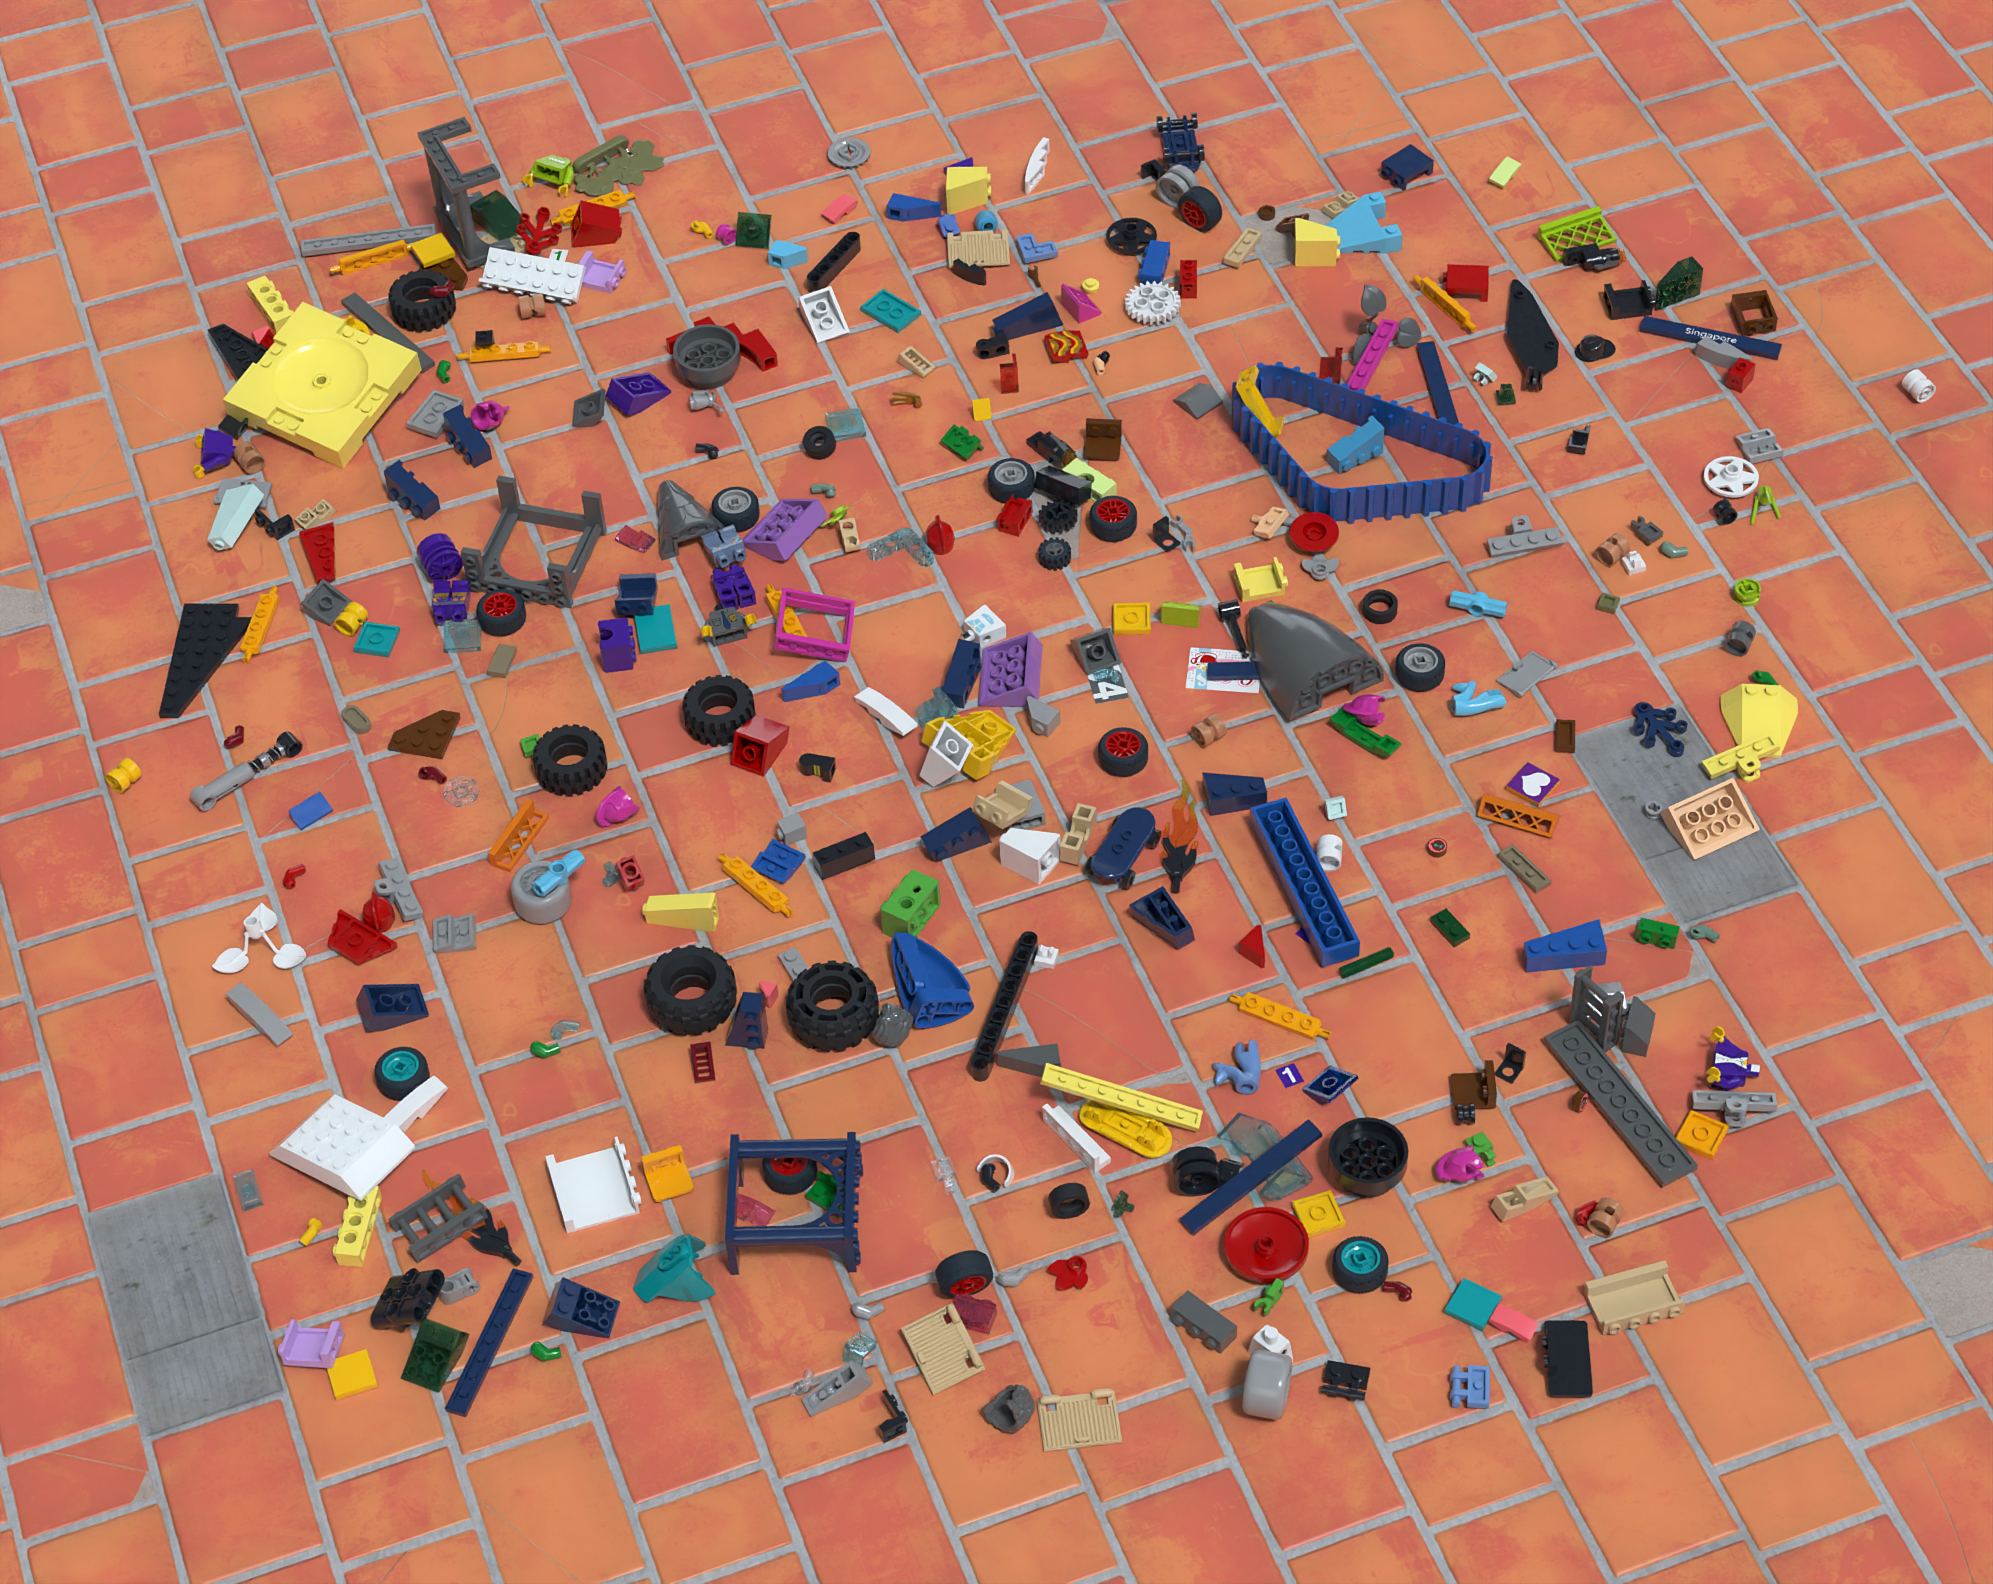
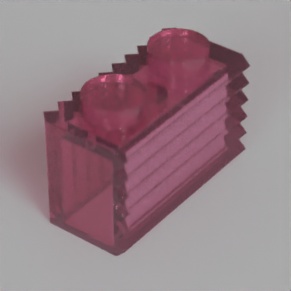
(975, 1313)

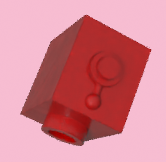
(1740, 375)
(629, 866)

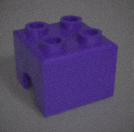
(617, 645)

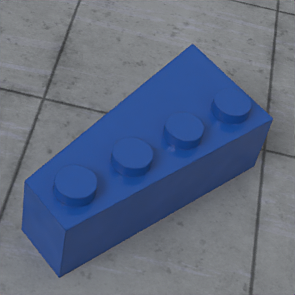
(1566, 949)

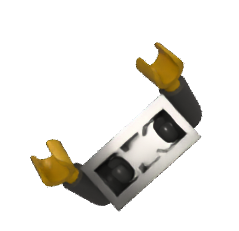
(727, 625)

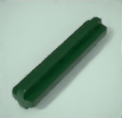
(1366, 962)

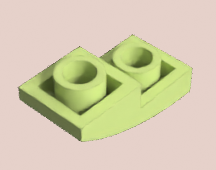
(1504, 172)

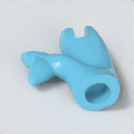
(1464, 706)

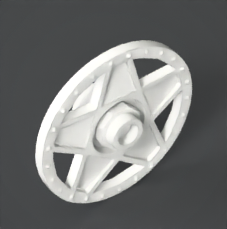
(1731, 476)

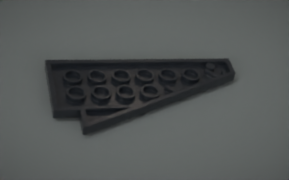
(236, 349)
(202, 644)

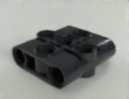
(407, 1299)

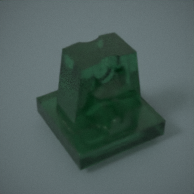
(1505, 395)

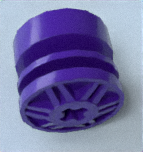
(439, 557)

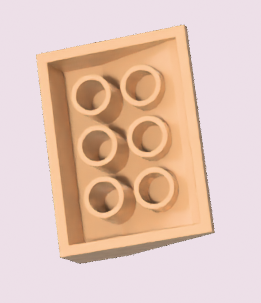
(1710, 819)

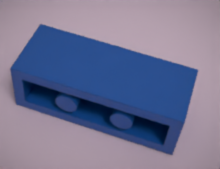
(1155, 262)

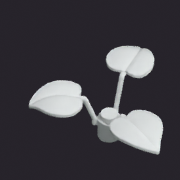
(256, 924)

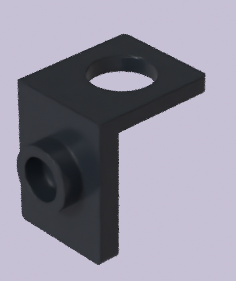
(233, 427)
(1161, 533)
(1513, 1059)
(1228, 1169)

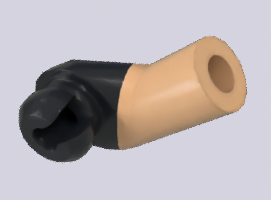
(1100, 361)

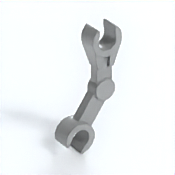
(1189, 541)

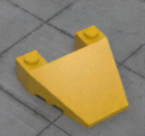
(982, 728)

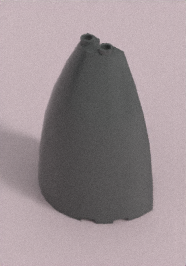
(1305, 657)

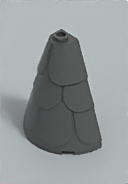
(681, 518)

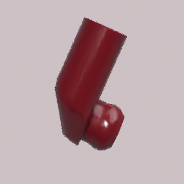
(442, 291)
(235, 739)
(432, 773)
(1396, 1286)

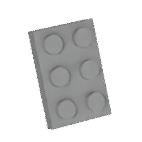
(429, 416)

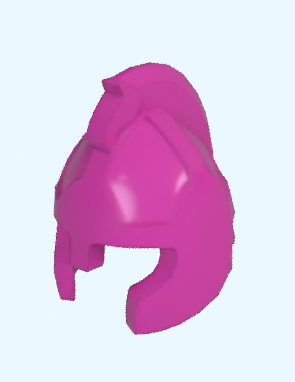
(487, 415)
(1366, 709)
(615, 808)
(1460, 1165)

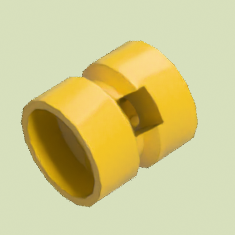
(351, 619)
(123, 775)

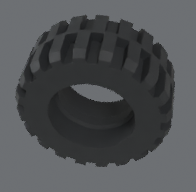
(424, 314)
(713, 693)
(567, 742)

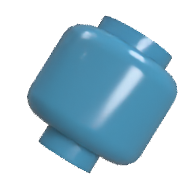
(985, 221)

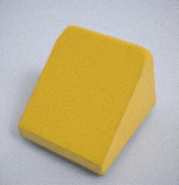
(981, 409)

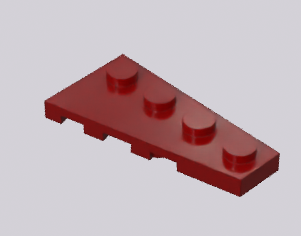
(320, 550)

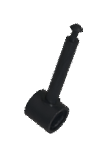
(1230, 611)

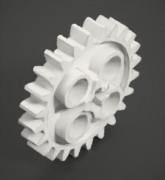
(1152, 302)

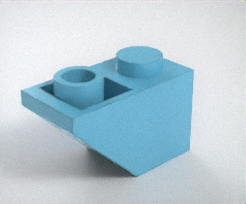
(786, 255)

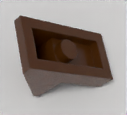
(1288, 223)

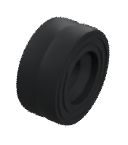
(819, 433)

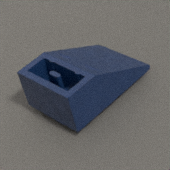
(581, 1310)

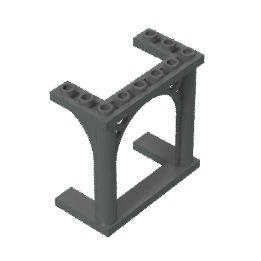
(452, 199)
(562, 578)

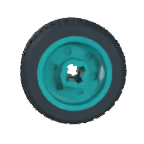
(401, 1072)
(1360, 1264)

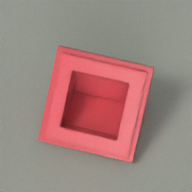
(259, 334)
(770, 992)

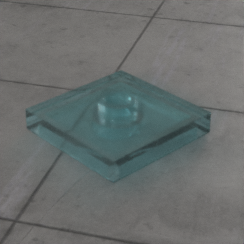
(846, 424)
(462, 636)

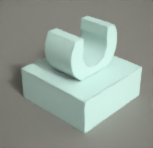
(1485, 372)
(1335, 807)

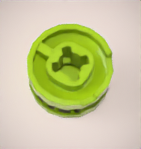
(1748, 592)

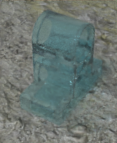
(935, 707)

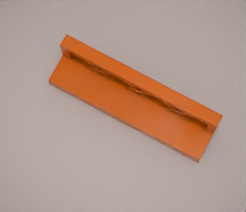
(1524, 809)
(512, 836)

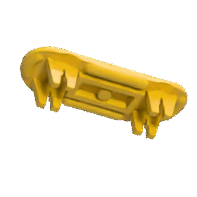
(1127, 1128)

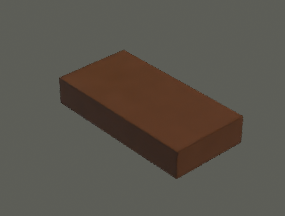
(1565, 736)

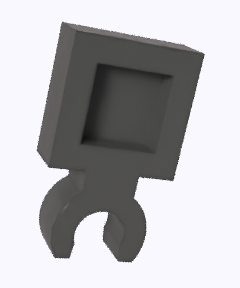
(1647, 532)

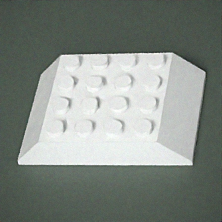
(345, 1147)

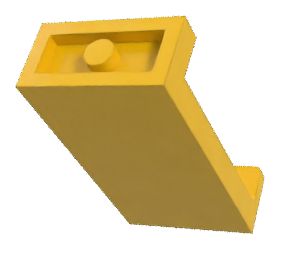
(1255, 402)

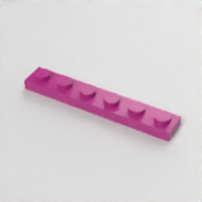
(1373, 354)

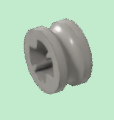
(1657, 806)

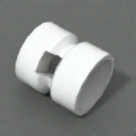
(1918, 385)
(1329, 852)

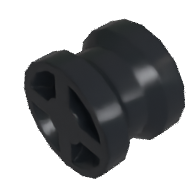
(1466, 1113)

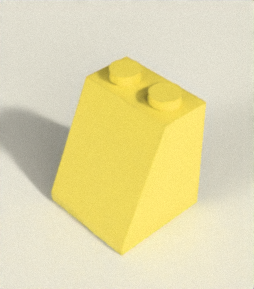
(967, 188)
(1315, 244)

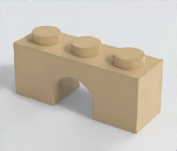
(1076, 841)

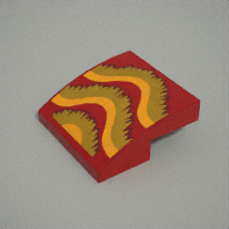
(1066, 345)

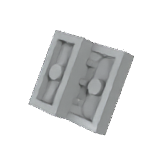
(1759, 445)
(454, 934)

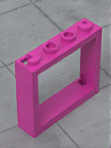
(808, 645)

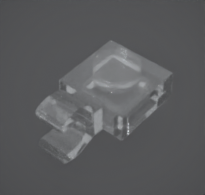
(944, 1171)

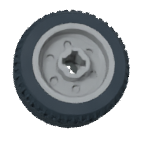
(1011, 477)
(736, 507)
(1420, 667)

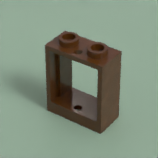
(1759, 300)

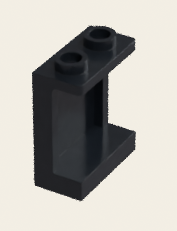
(1628, 302)

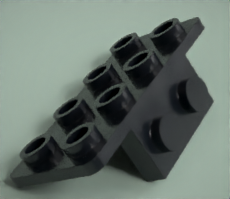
(1567, 1358)

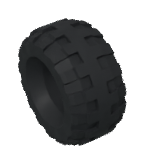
(687, 969)
(836, 1027)

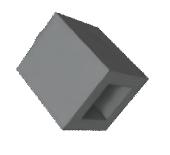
(791, 829)

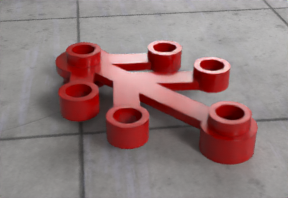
(534, 247)

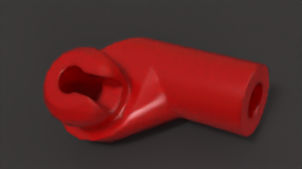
(291, 873)
(1583, 1212)

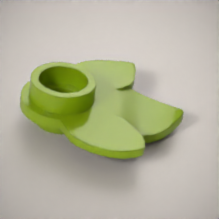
(837, 514)

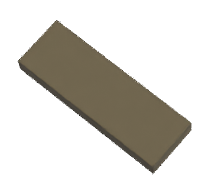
(1524, 869)

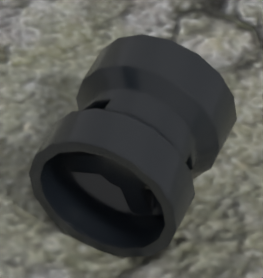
(1725, 511)

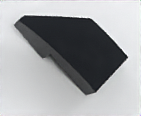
(1579, 440)

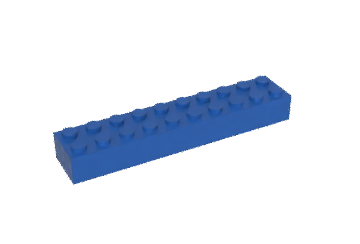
(1304, 882)

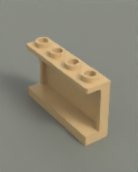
(1633, 1298)

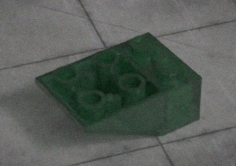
(496, 215)
(1679, 283)
(434, 1354)

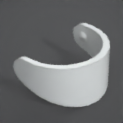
(998, 1158)

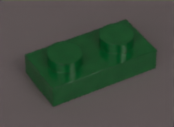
(1450, 927)

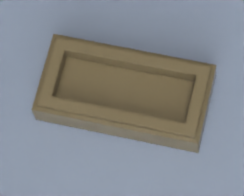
(502, 660)

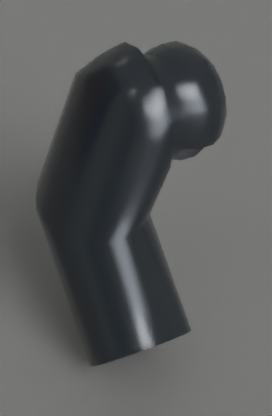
(706, 447)
(987, 1177)

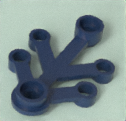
(1645, 711)

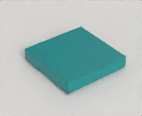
(376, 639)
(1472, 1304)

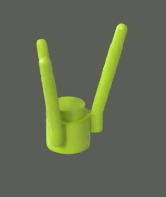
(1764, 497)

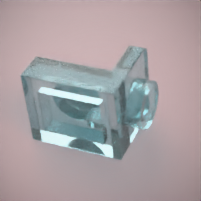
(858, 1348)

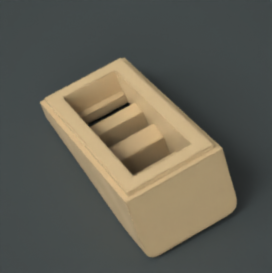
(912, 353)

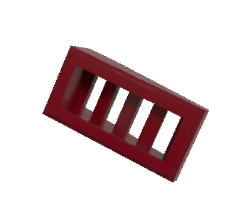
(702, 1048)

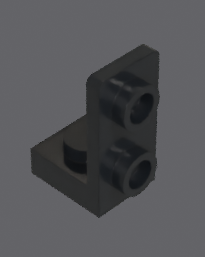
(278, 528)
(892, 1427)

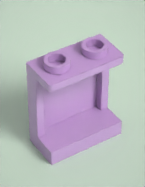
(600, 274)
(311, 1345)

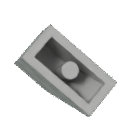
(1042, 717)

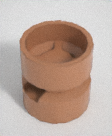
(532, 305)
(249, 457)
(1613, 549)
(1209, 730)
(1605, 1217)

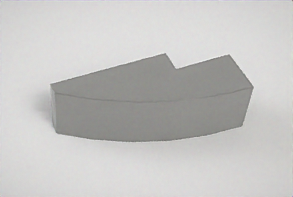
(1721, 354)

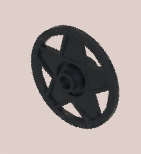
(1130, 235)

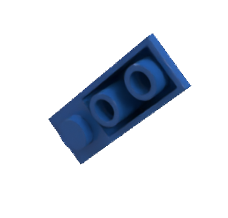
(911, 208)
(815, 682)

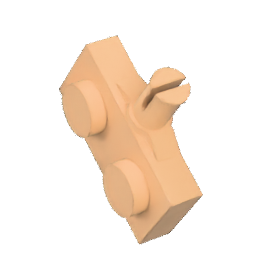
(1269, 522)

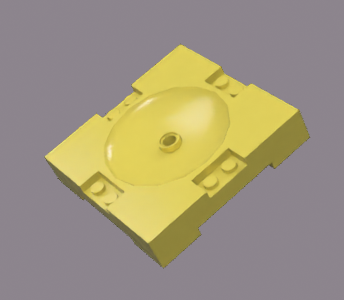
(322, 384)

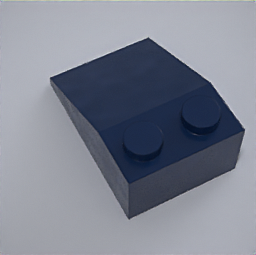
(390, 1005)

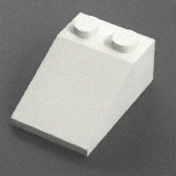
(823, 315)

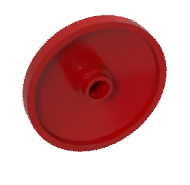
(1266, 1244)

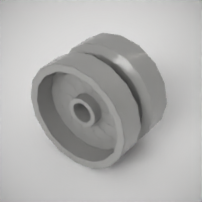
(1175, 184)

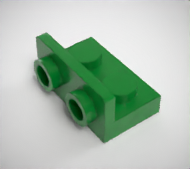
(961, 442)
(1657, 933)
(824, 1192)

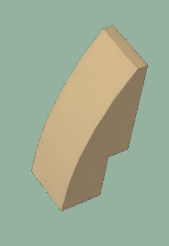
(1523, 1198)

